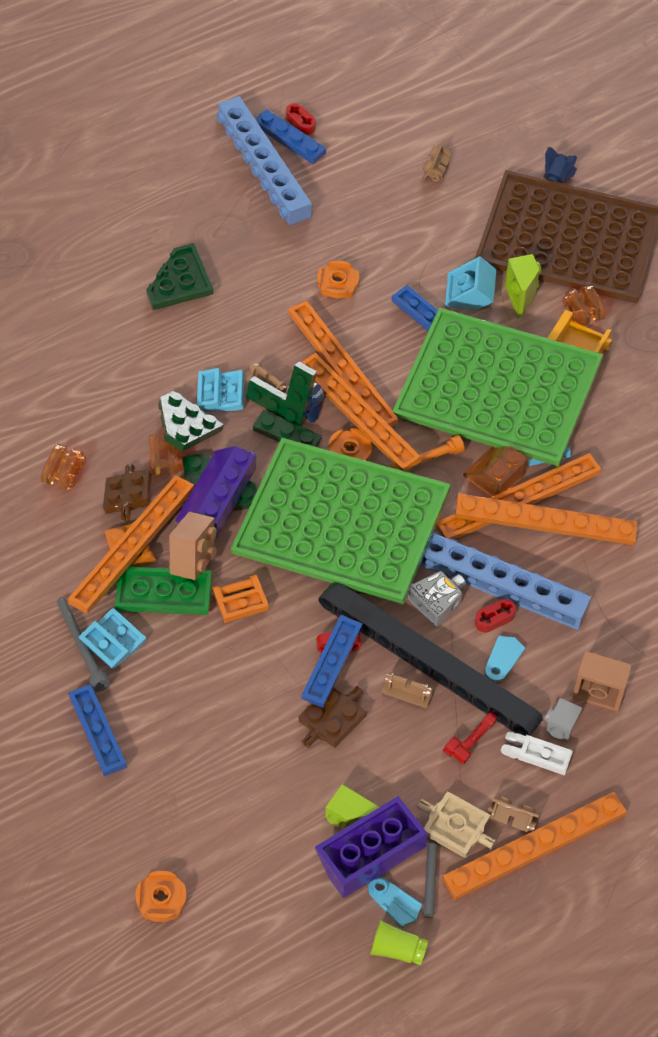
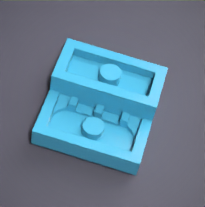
(221, 390)
(113, 638)

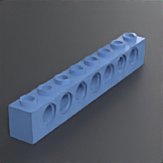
(264, 161)
(507, 587)

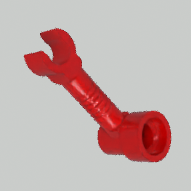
(459, 749)

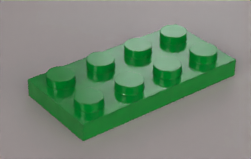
(161, 592)

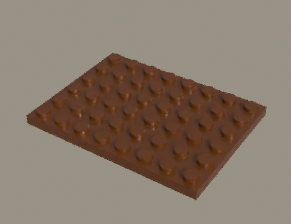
(572, 234)

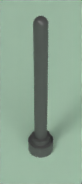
(98, 679)

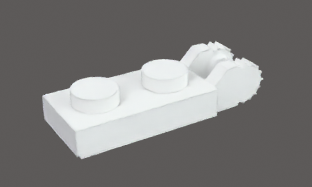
(537, 752)

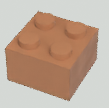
(192, 545)
(601, 680)

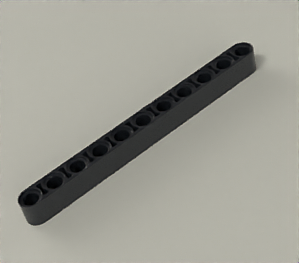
(432, 660)

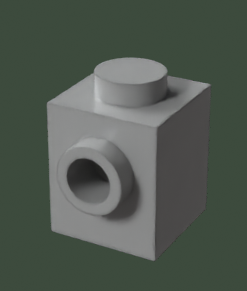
(563, 719)

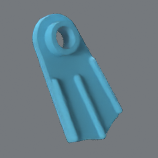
(503, 657)
(395, 902)

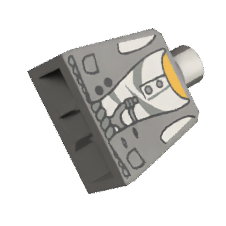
(437, 596)

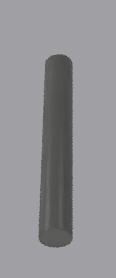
(430, 880)

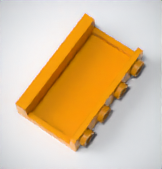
(580, 336)

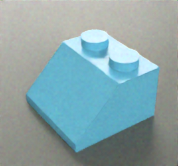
(471, 285)

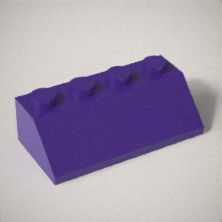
(221, 485)
(371, 846)

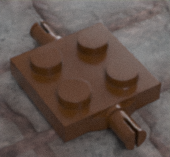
(127, 491)
(334, 720)

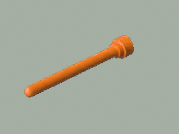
(454, 445)

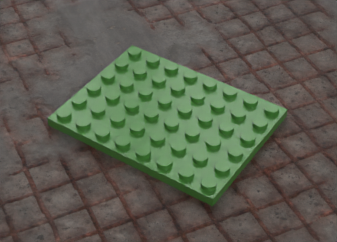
(498, 386)
(341, 520)

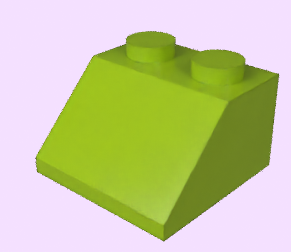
(522, 282)

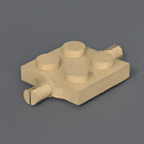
(456, 824)

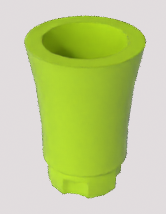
(398, 944)

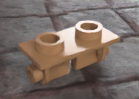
(435, 166)
(262, 374)
(407, 690)
(522, 816)

